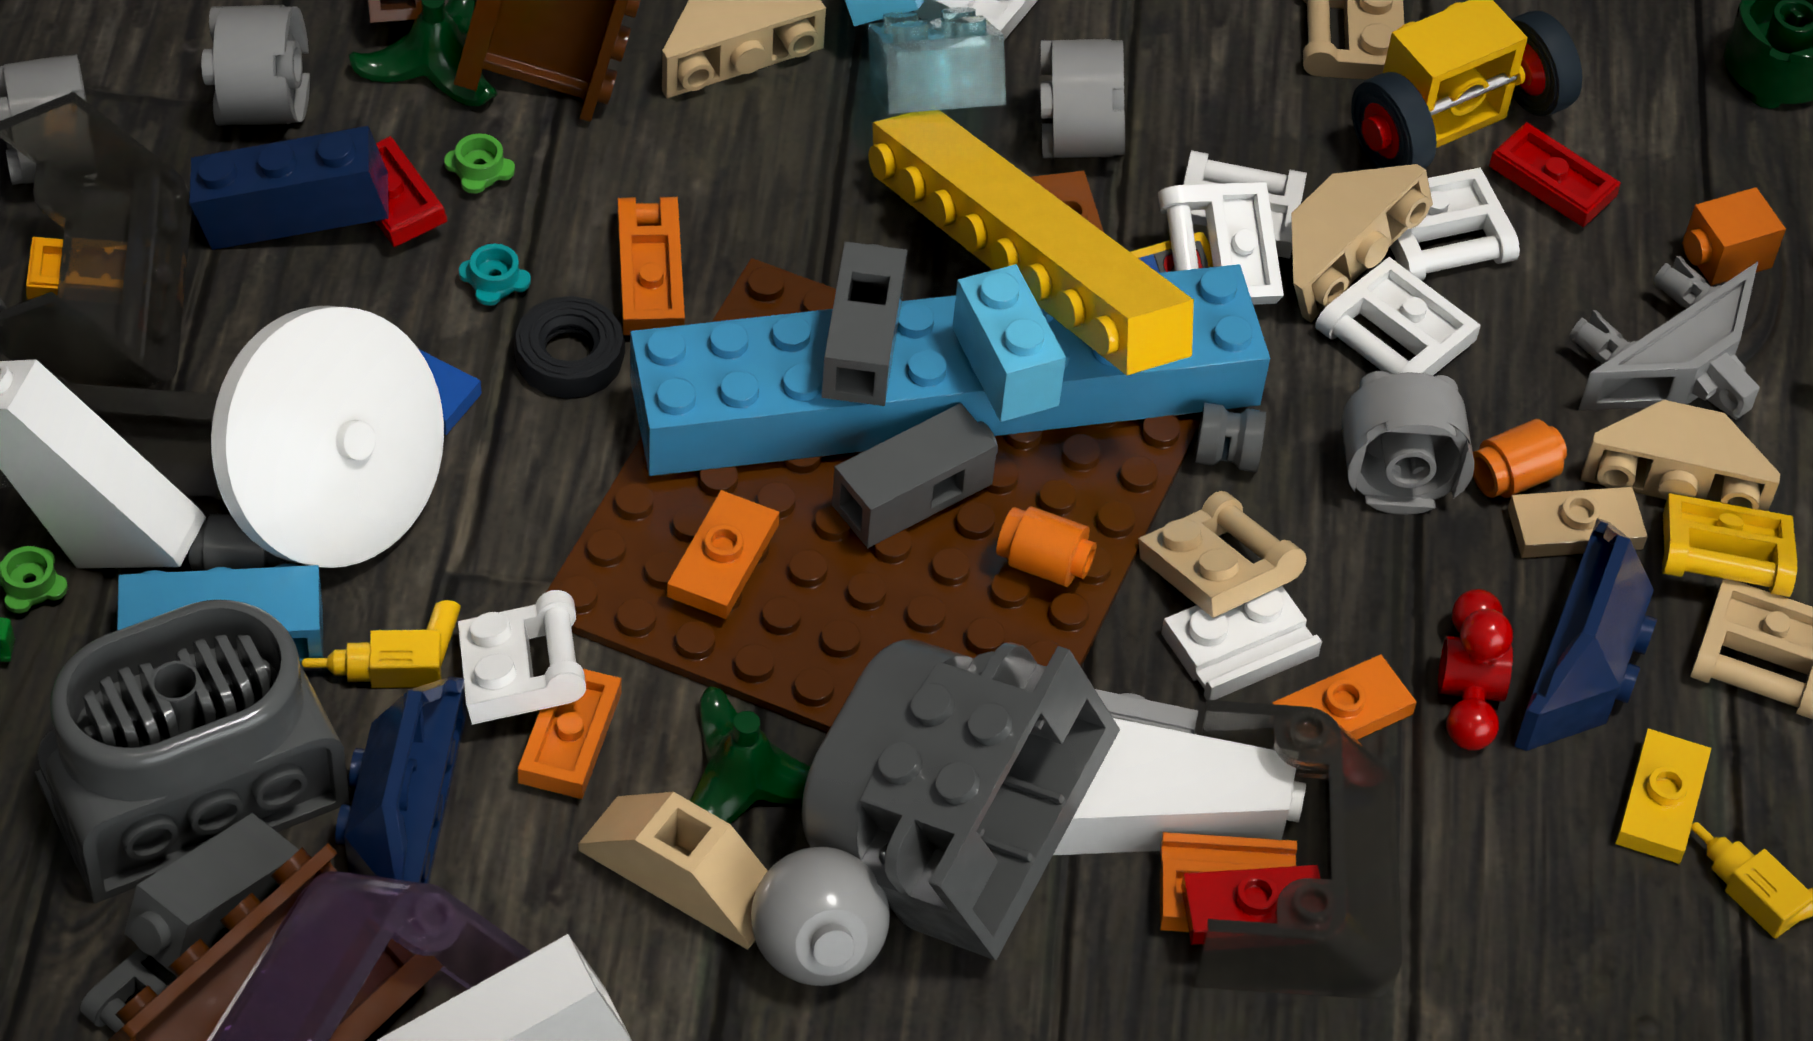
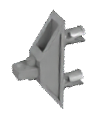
(1682, 357)

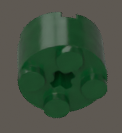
(1772, 51)

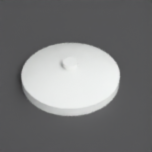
(327, 436)

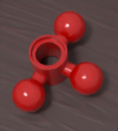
(1476, 668)

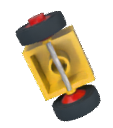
(1460, 76)

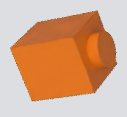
(1733, 235)

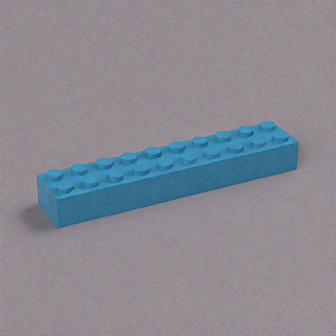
(755, 383)

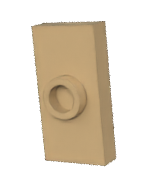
(1564, 520)

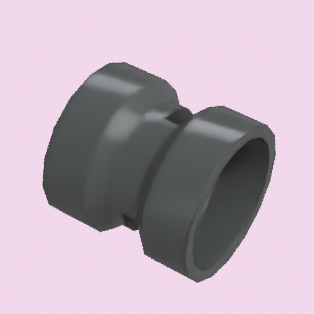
(1243, 437)

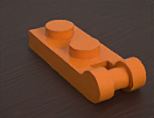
(650, 264)

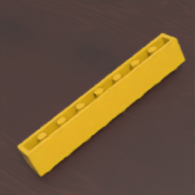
(1010, 219)

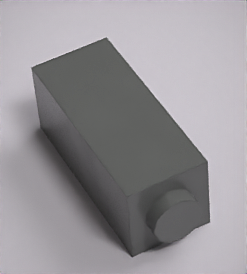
(864, 323)
(914, 474)
(203, 886)

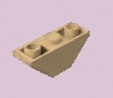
(737, 38)
(1351, 227)
(1684, 454)
(680, 858)

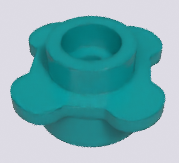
(494, 273)

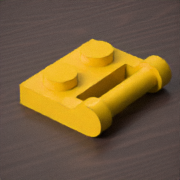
(1729, 543)

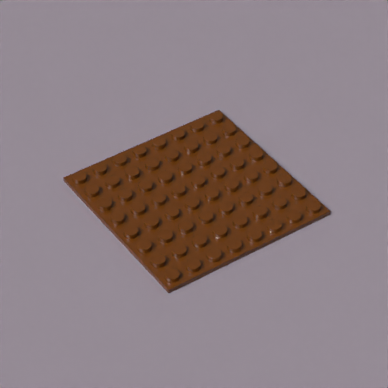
(828, 601)

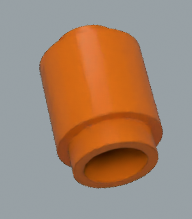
(1519, 459)
(1046, 545)

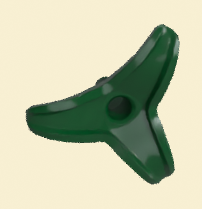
(428, 50)
(742, 762)

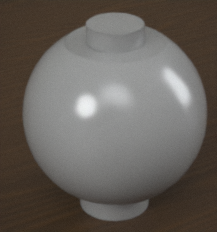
(820, 916)

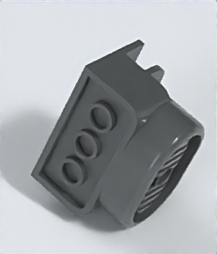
(182, 736)
(958, 781)

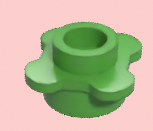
(479, 162)
(28, 564)

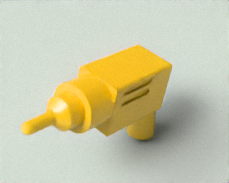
(396, 656)
(1758, 883)

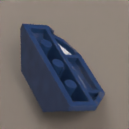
(1592, 643)
(403, 784)

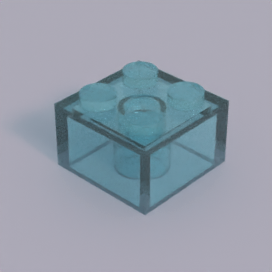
(936, 61)

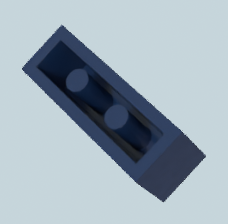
(289, 187)

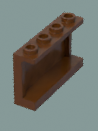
(549, 45)
(213, 975)

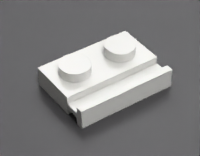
(1241, 643)

